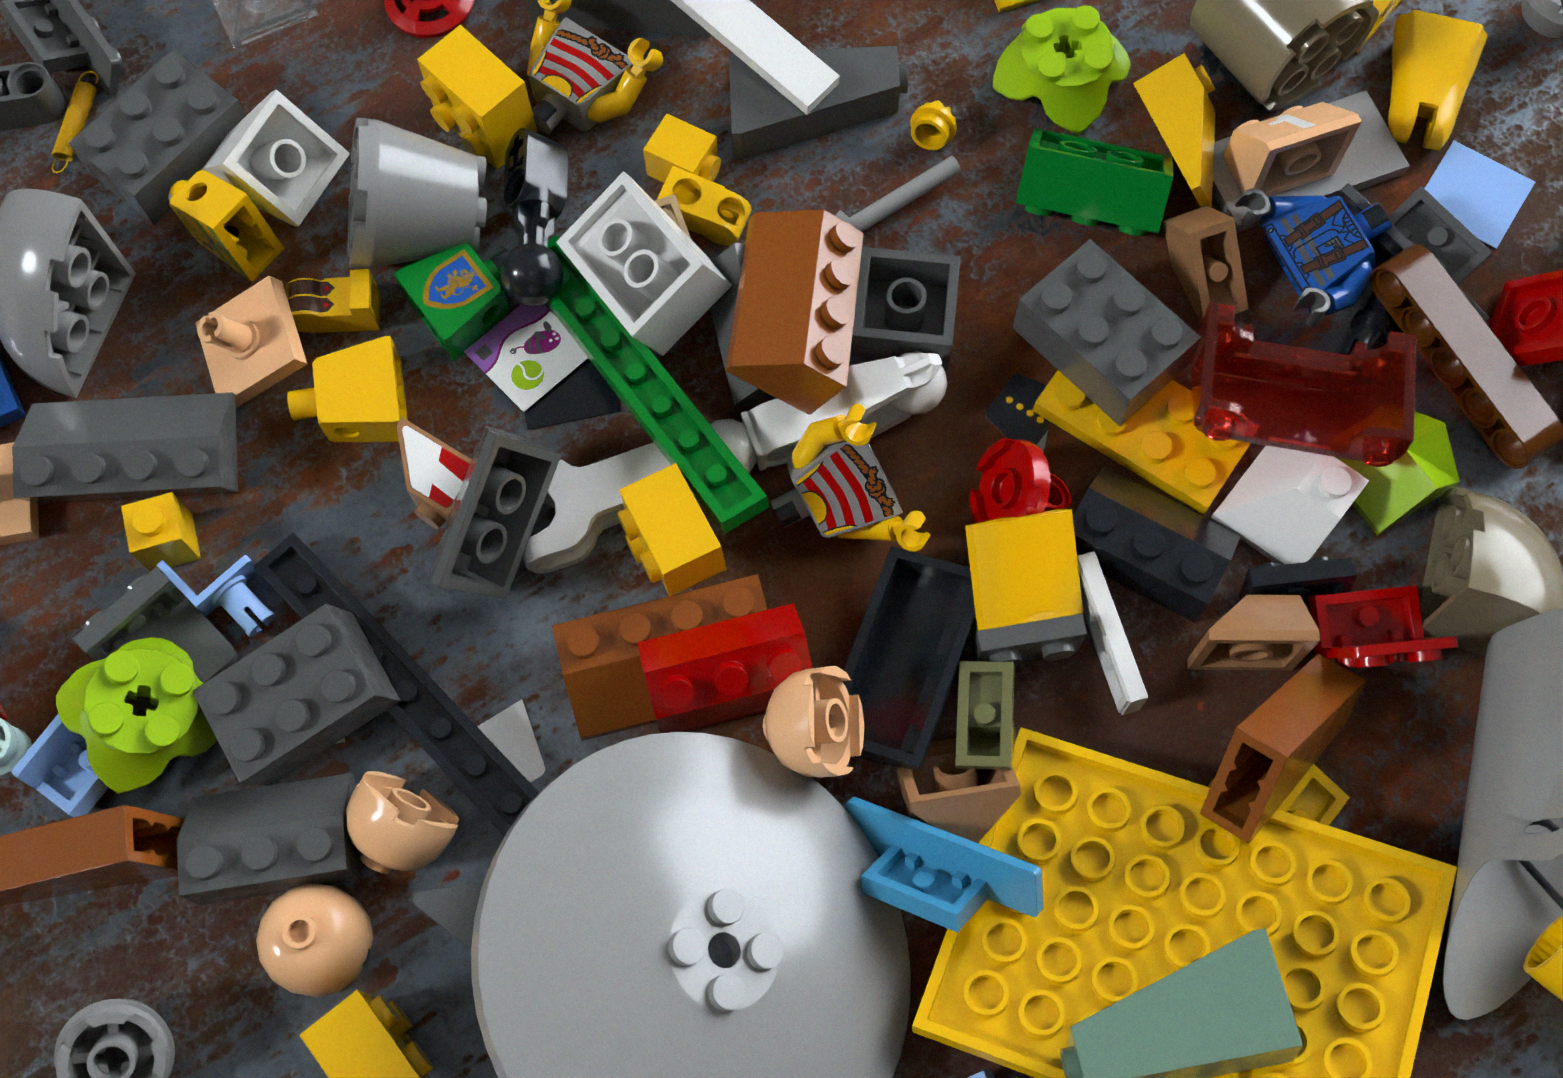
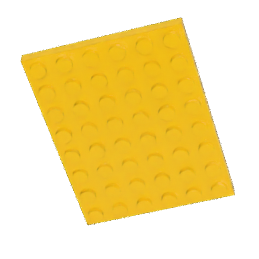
(1152, 886)

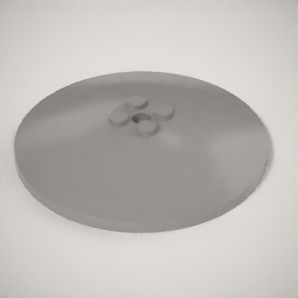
(624, 875)

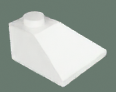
(278, 159)
(1289, 502)

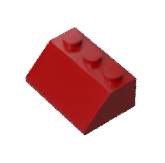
(722, 668)

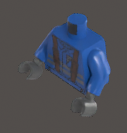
(1318, 246)

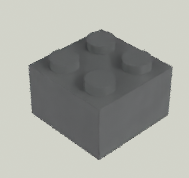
(904, 304)

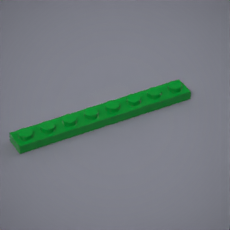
(657, 402)

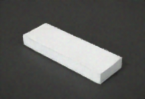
(1109, 637)

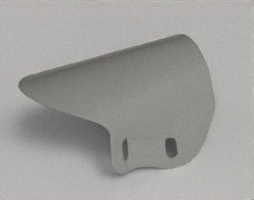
(1511, 784)

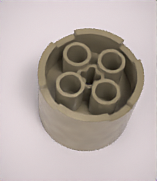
(1282, 44)

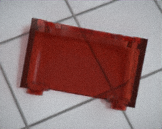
(1303, 396)

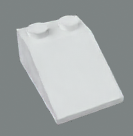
(643, 265)

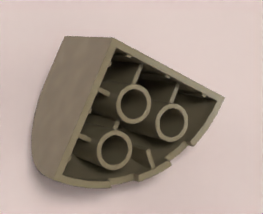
(1485, 570)

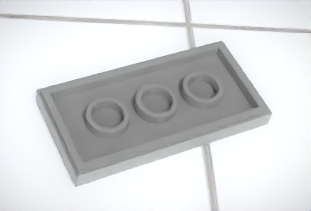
(1367, 162)

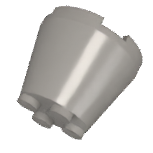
(410, 196)

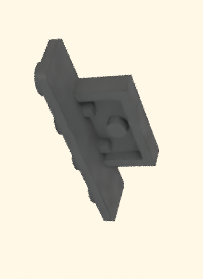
(63, 38)
(1429, 224)

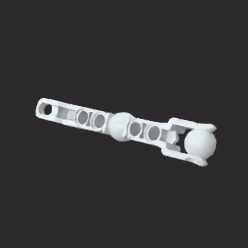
(589, 495)

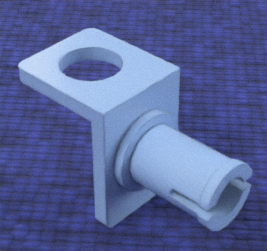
(230, 593)

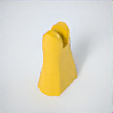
(1431, 73)

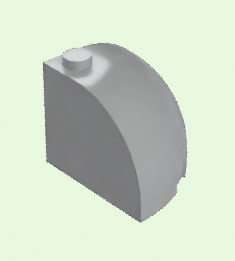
(56, 286)

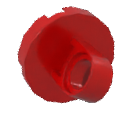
(1016, 483)

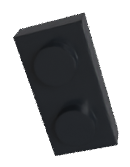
(1305, 579)

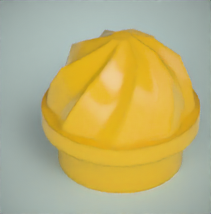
(933, 125)

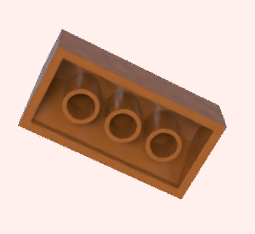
(796, 306)
(604, 660)

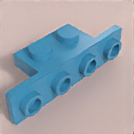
(940, 872)

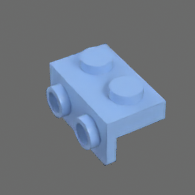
(61, 770)

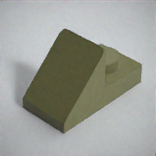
(985, 715)

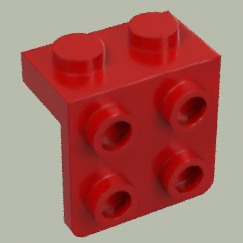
(1374, 628)

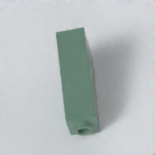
(1195, 1023)

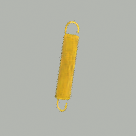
(74, 120)

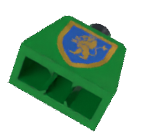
(456, 295)

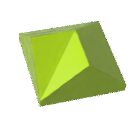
(1410, 481)

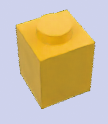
(681, 146)
(160, 531)

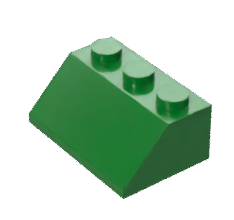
(1095, 182)

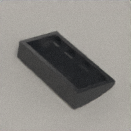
(909, 654)

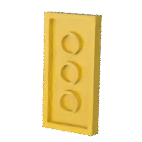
(1153, 443)

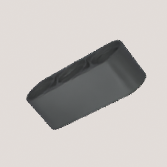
(28, 96)

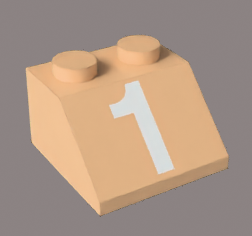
(1291, 147)

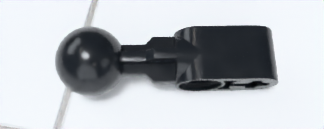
(537, 194)

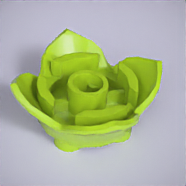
(1066, 63)
(130, 748)

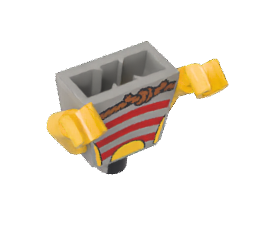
(580, 74)
(845, 486)

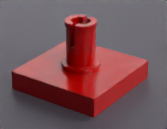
(1531, 318)

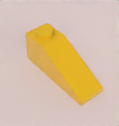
(1185, 119)

